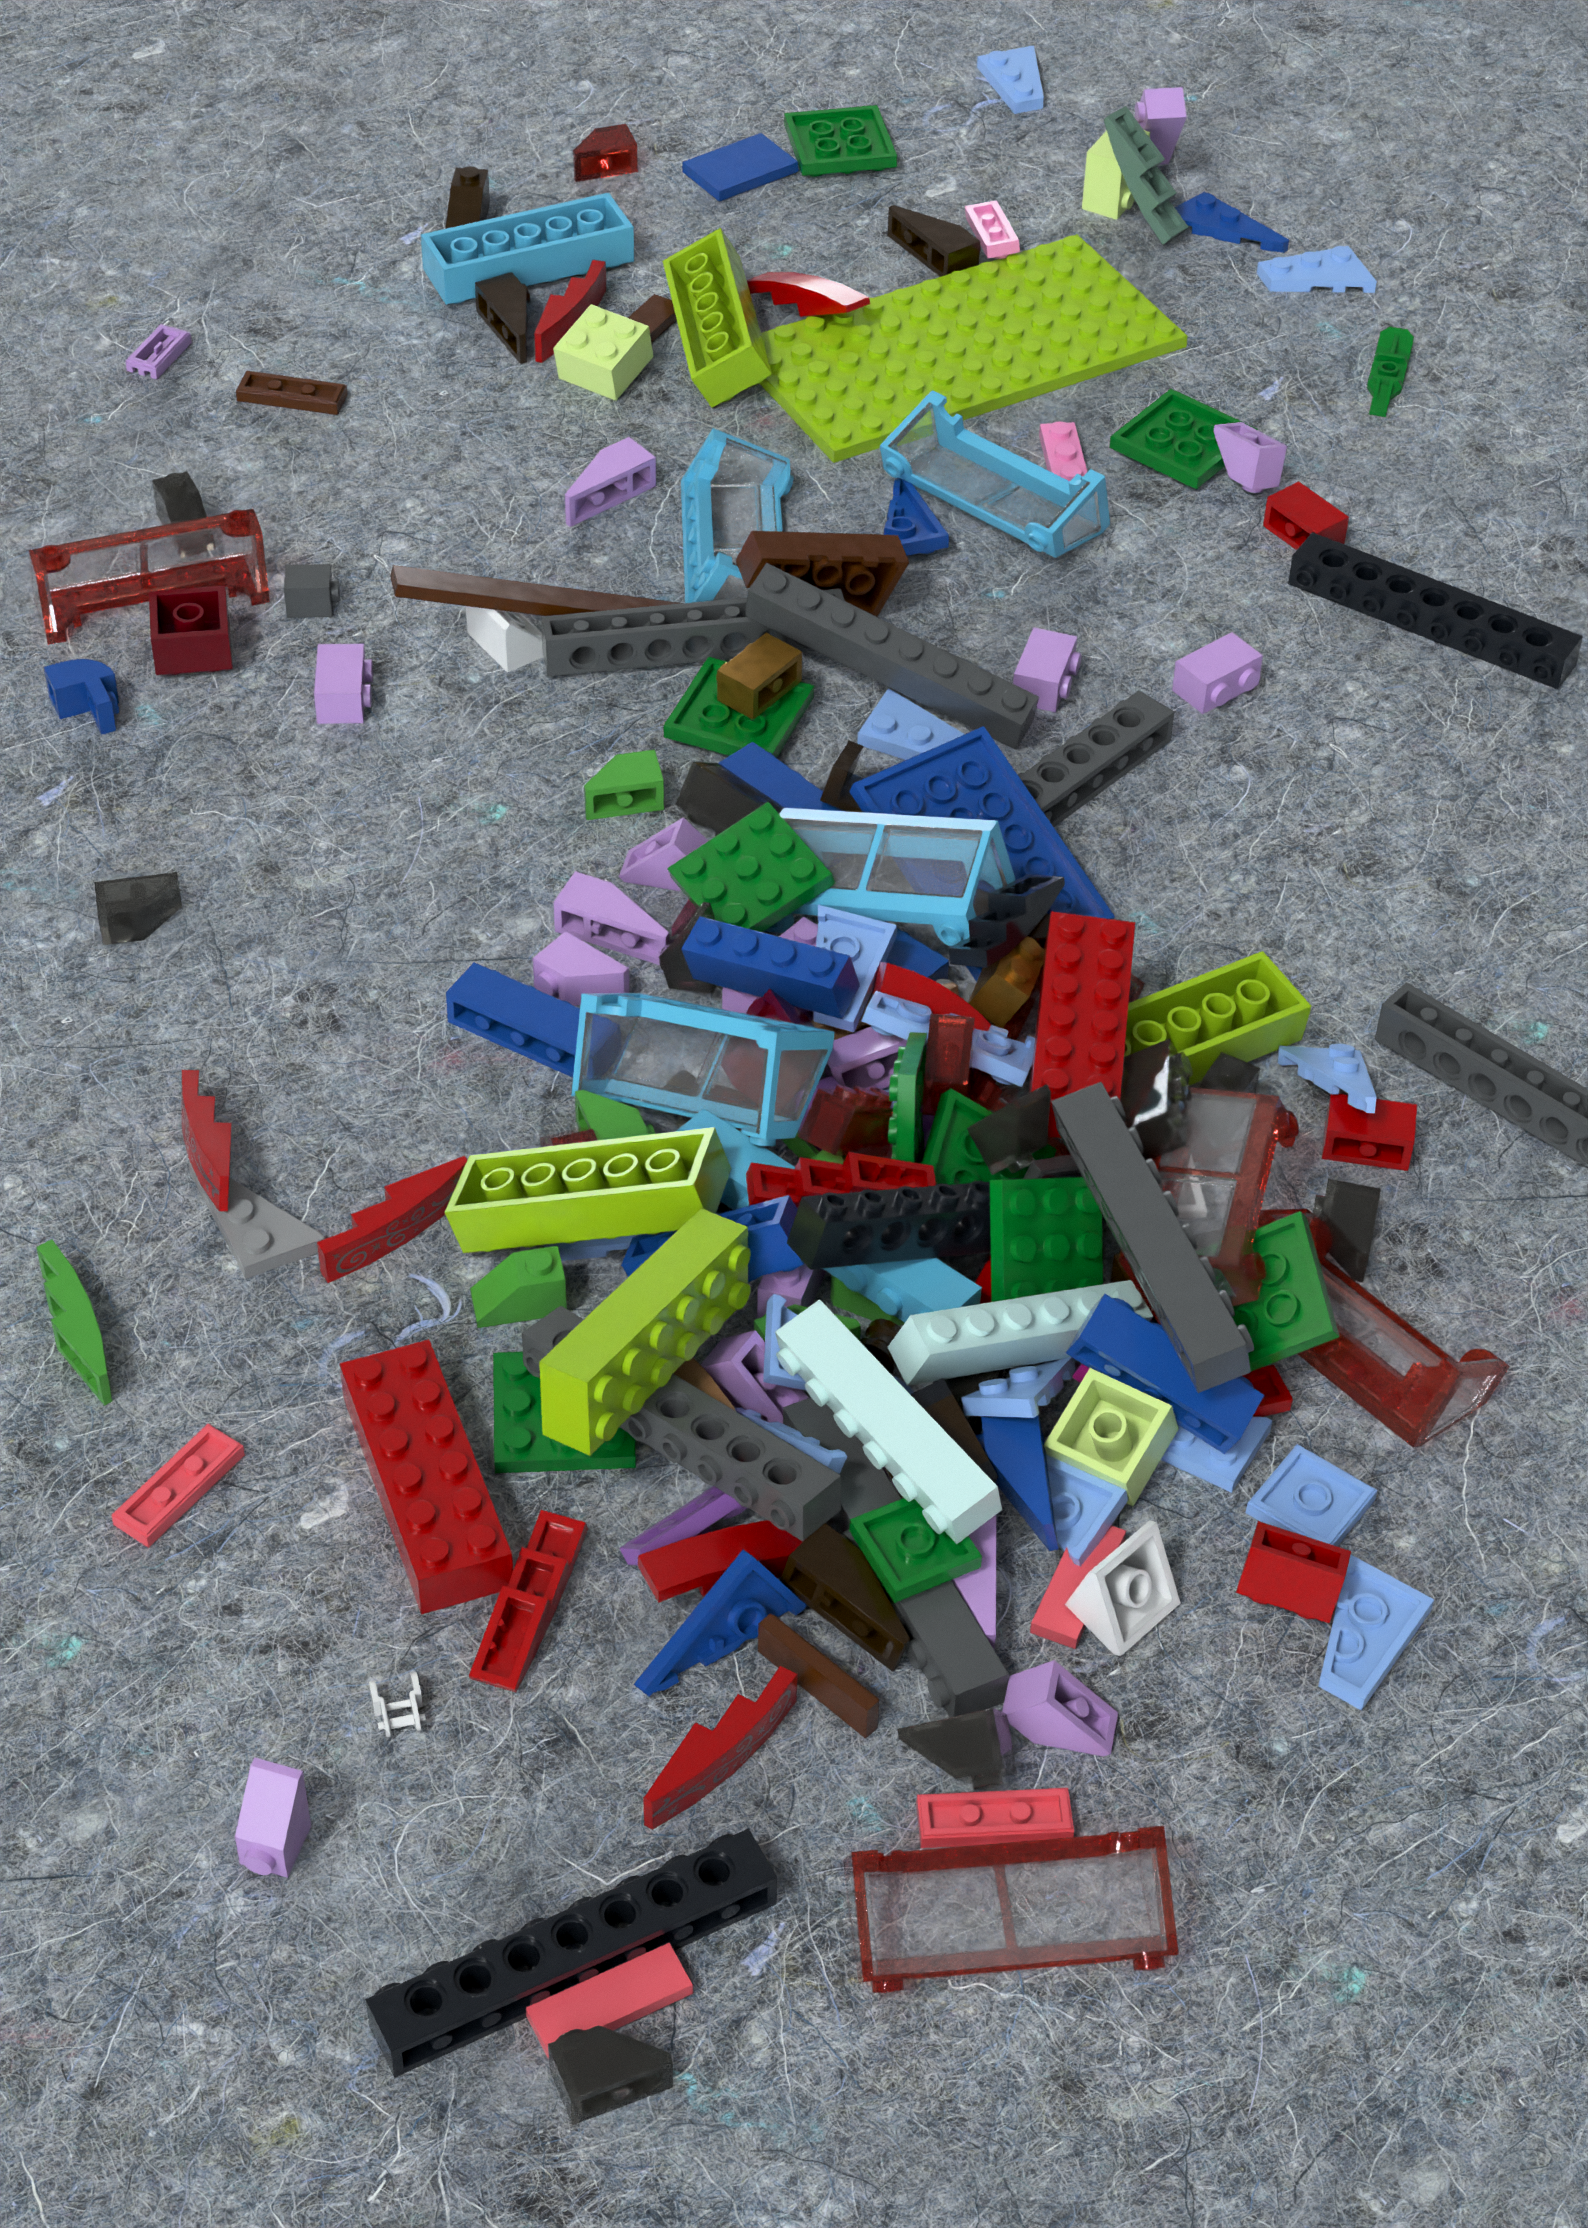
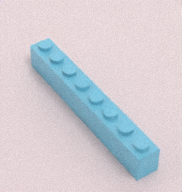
(896, 1287)

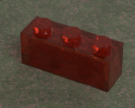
(849, 1121)

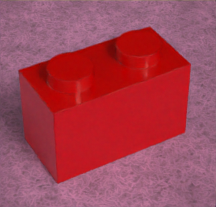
(1298, 512)
(1370, 1138)
(1293, 1572)

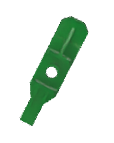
(1389, 368)

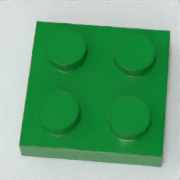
(908, 1551)

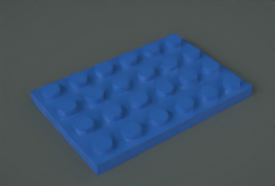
(977, 782)

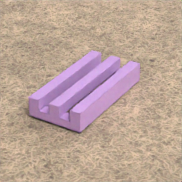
(163, 354)

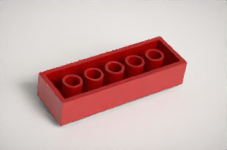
(1082, 1006)
(426, 1476)

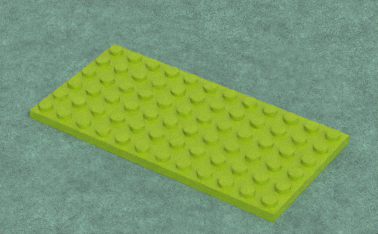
(971, 336)

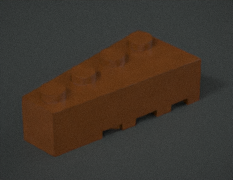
(858, 564)

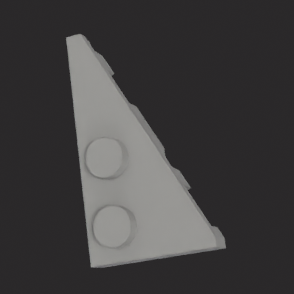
(259, 1231)

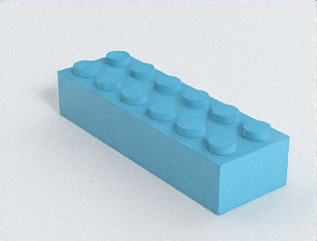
(531, 244)

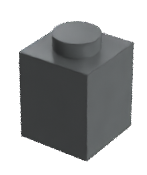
(310, 590)

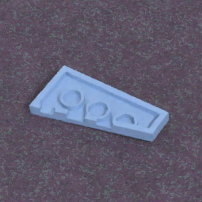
(993, 1052)

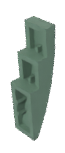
(1138, 163)

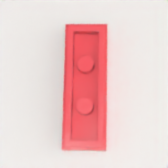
(178, 1485)
(1053, 1618)
(993, 1817)
(612, 1996)

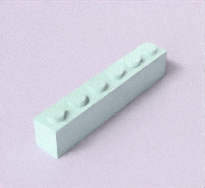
(999, 1333)
(888, 1422)

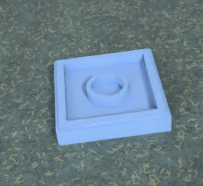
(1311, 1498)

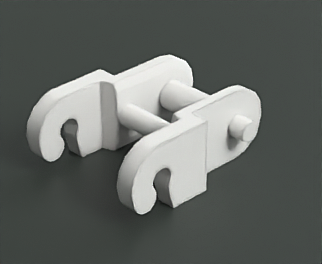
(414, 1702)

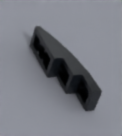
(1010, 919)

